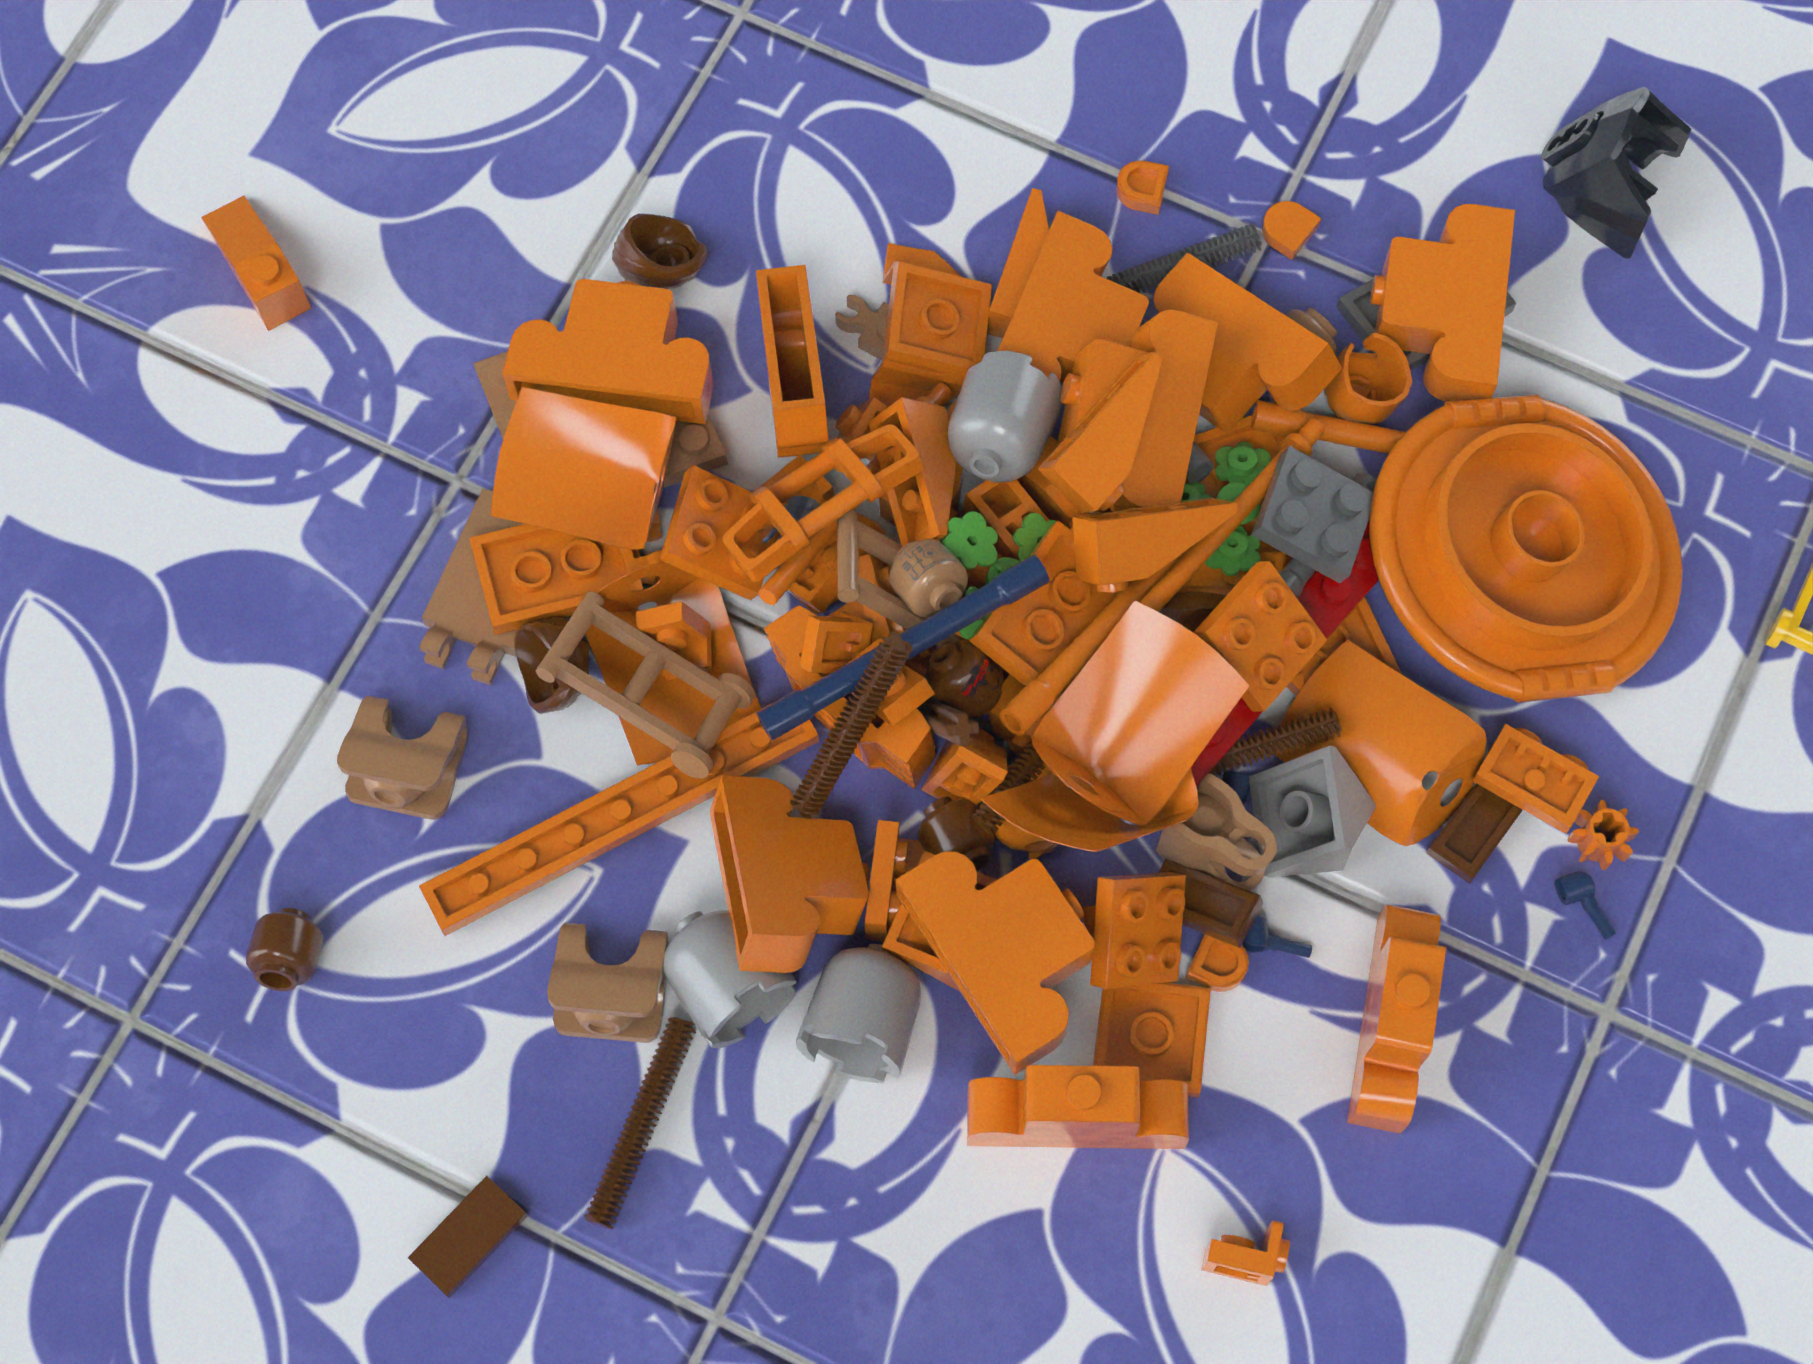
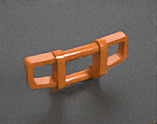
(835, 455)

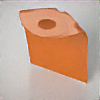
(582, 467)
(666, 699)
(1139, 714)
(1392, 740)
(1058, 815)

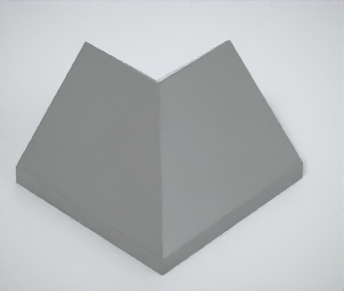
(1312, 810)

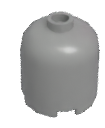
(1003, 417)
(708, 981)
(862, 1014)

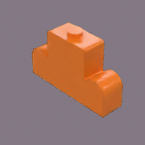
(1450, 300)
(1070, 301)
(1252, 345)
(615, 352)
(792, 361)
(1173, 415)
(783, 874)
(1002, 947)
(1397, 1018)
(1078, 1109)

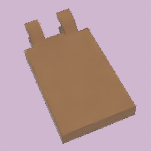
(459, 604)

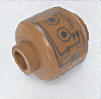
(927, 577)

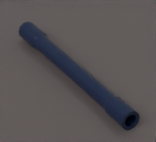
(1001, 591)

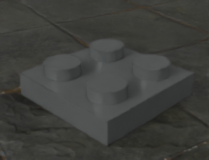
(1314, 514)

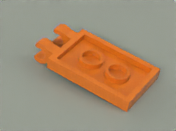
(547, 573)
(1044, 623)

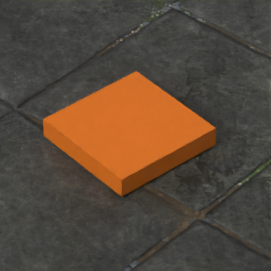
(1156, 1030)

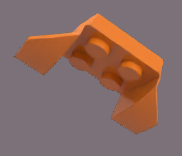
(932, 326)

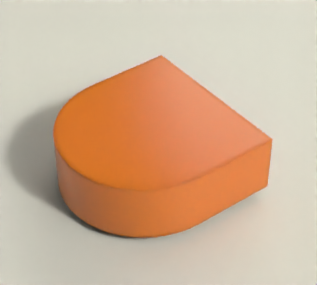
(1142, 186)
(1289, 227)
(1218, 965)

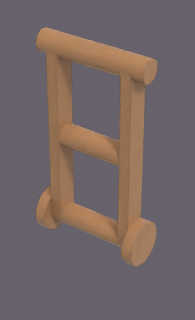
(853, 588)
(689, 754)

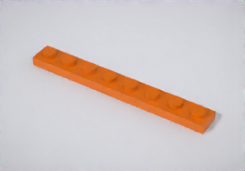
(601, 824)

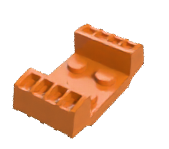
(900, 749)

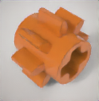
(1612, 825)

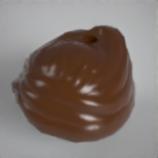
(658, 252)
(531, 645)

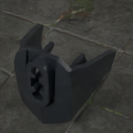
(1592, 167)

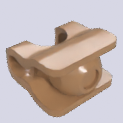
(398, 773)
(1216, 835)
(606, 1000)

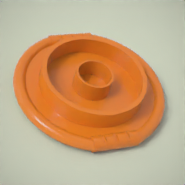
(1525, 548)

